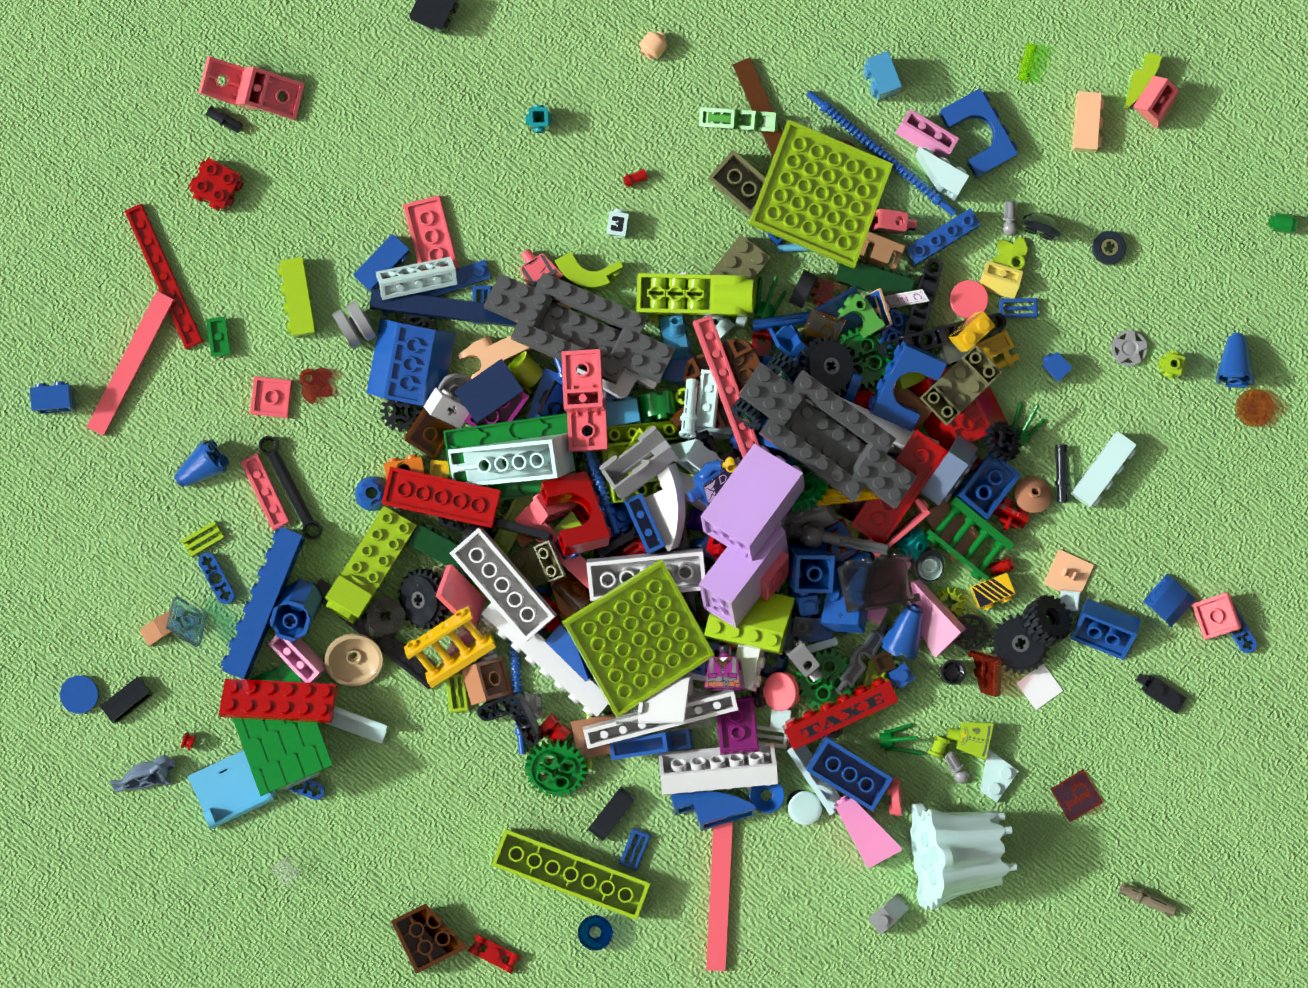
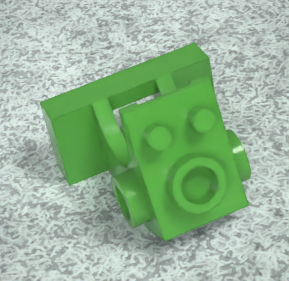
(870, 320)

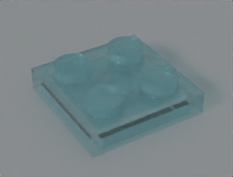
(186, 621)

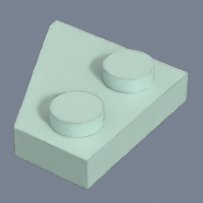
(996, 776)

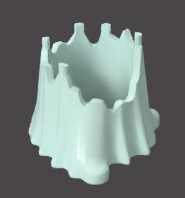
(956, 853)

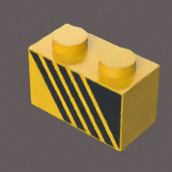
(971, 331)
(992, 591)

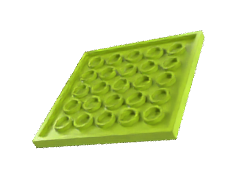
(820, 194)
(638, 638)

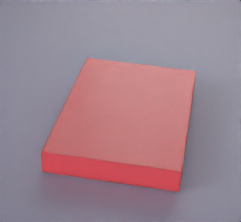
(459, 593)

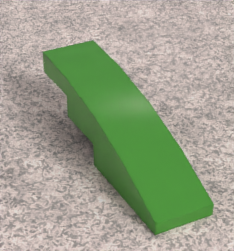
(738, 119)

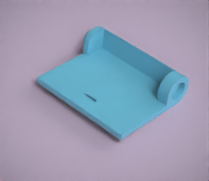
(227, 793)

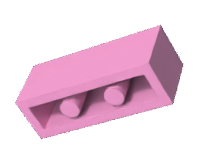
(926, 134)
(299, 658)

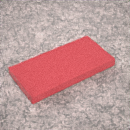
(430, 230)

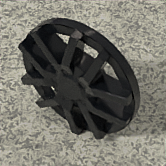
(971, 632)

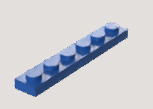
(465, 277)

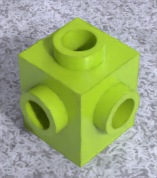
(1166, 368)

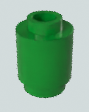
(1282, 223)

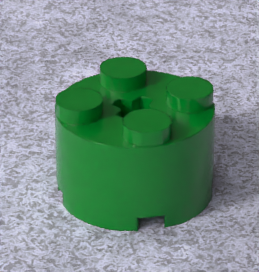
(657, 407)

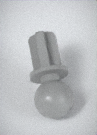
(1010, 226)
(960, 775)

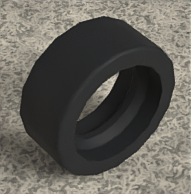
(803, 288)

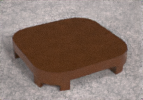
(743, 363)

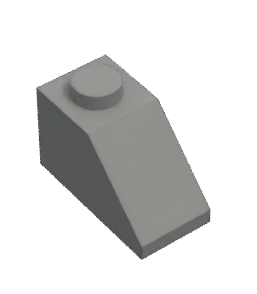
(888, 914)

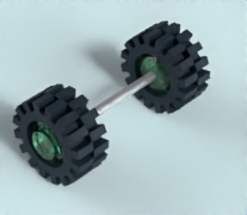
(782, 366)

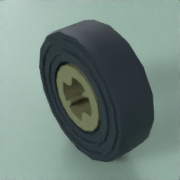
(1118, 251)

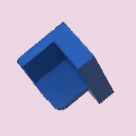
(788, 340)

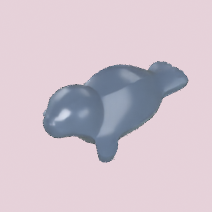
(146, 774)

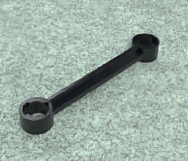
(290, 488)

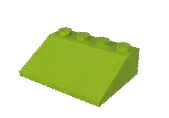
(761, 628)

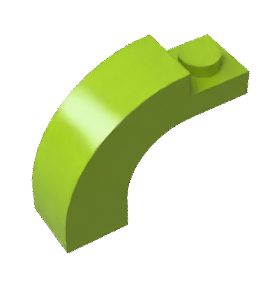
(583, 278)

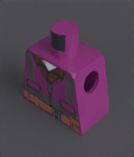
(724, 672)

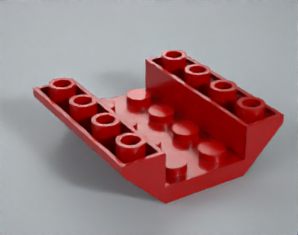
(969, 423)

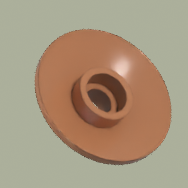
(1027, 500)

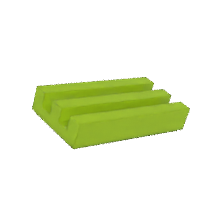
(188, 546)
(449, 692)

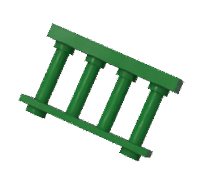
(986, 531)

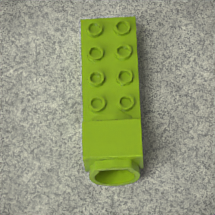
(695, 294)
(369, 565)

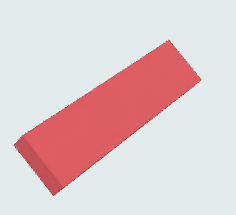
(265, 491)

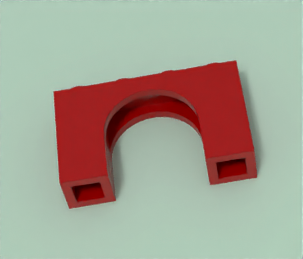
(578, 489)

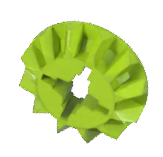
(954, 595)

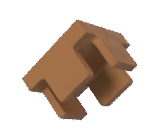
(881, 250)

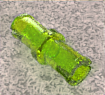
(1027, 62)

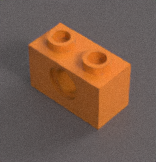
(413, 461)

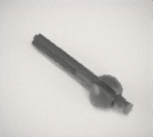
(814, 535)

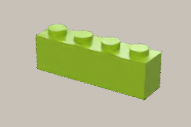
(298, 297)

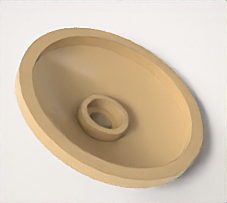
(353, 669)

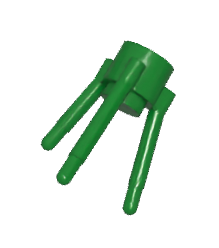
(765, 309)
(1022, 432)
(888, 740)

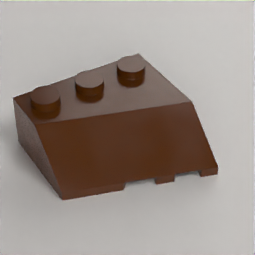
(425, 938)

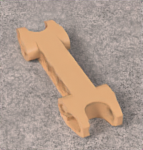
(490, 353)

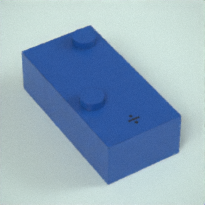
(834, 612)
(849, 773)

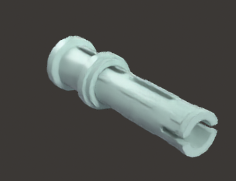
(688, 417)

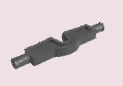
(856, 666)

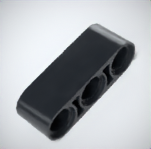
(612, 813)

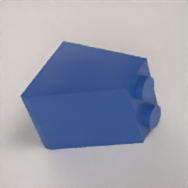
(810, 569)

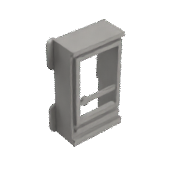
(649, 443)

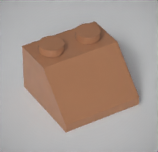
(487, 680)

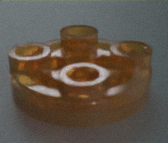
(1254, 408)

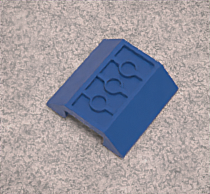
(409, 361)

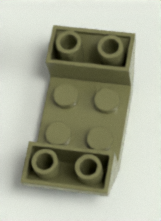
(961, 385)
(538, 563)

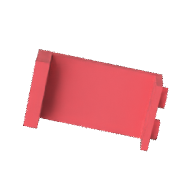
(922, 512)

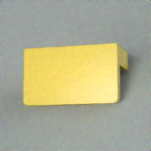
(1001, 279)

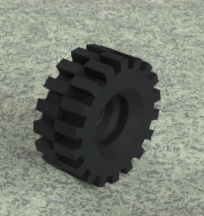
(1041, 627)

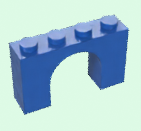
(977, 106)
(906, 359)

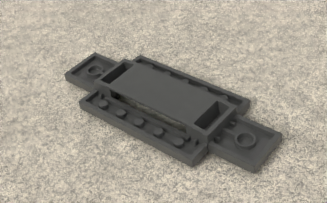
(558, 329)
(821, 442)

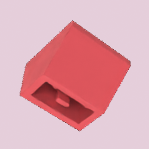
(1157, 100)

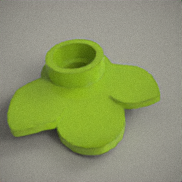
(1009, 252)

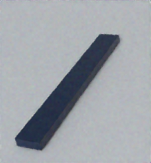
(438, 308)

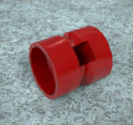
(552, 723)

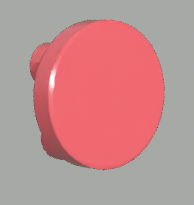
(968, 298)
(781, 691)
(895, 790)

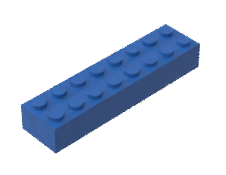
(266, 594)

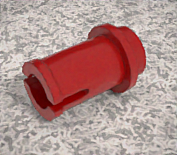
(634, 178)
(1001, 566)

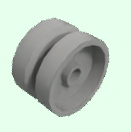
(355, 324)

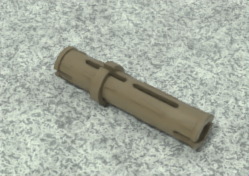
(1139, 895)

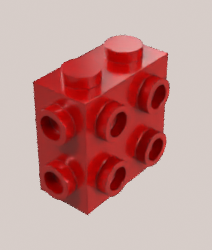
(215, 185)

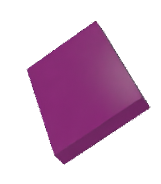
(738, 729)

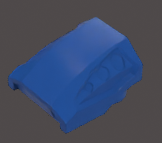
(1169, 600)

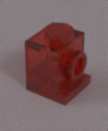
(822, 292)

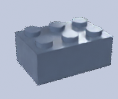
(950, 471)

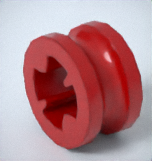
(188, 741)

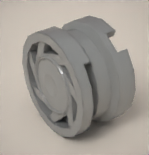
(534, 703)

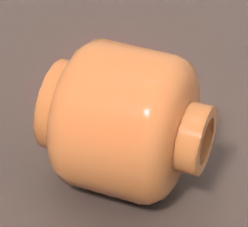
(653, 45)

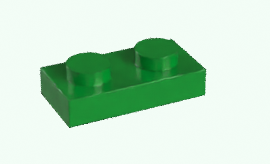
(218, 337)

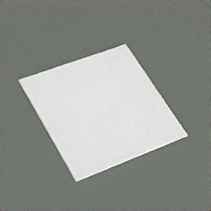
(1039, 686)

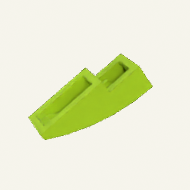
(1141, 78)

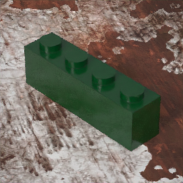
(869, 279)
(435, 545)

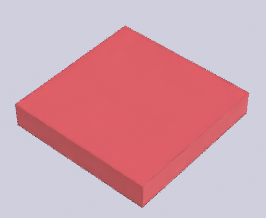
(271, 397)
(774, 576)
(1216, 615)

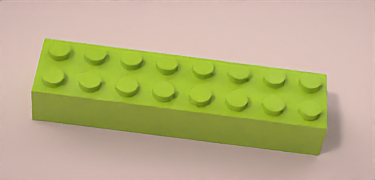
(571, 874)

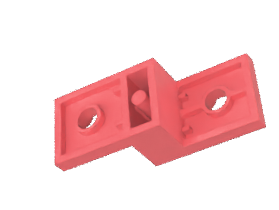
(251, 88)
(584, 400)

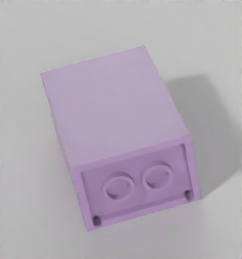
(753, 501)
(734, 581)

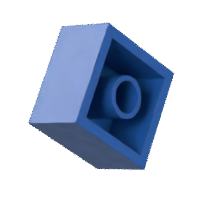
(52, 398)

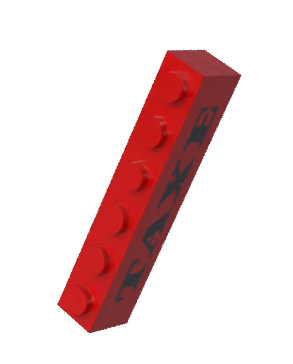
(839, 713)

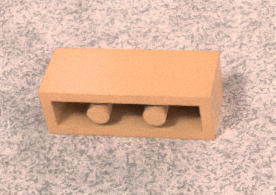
(1087, 121)

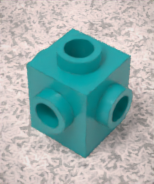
(538, 111)
(913, 543)

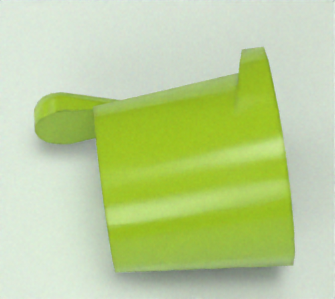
(525, 371)

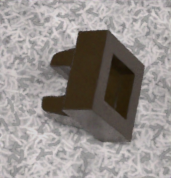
(883, 662)

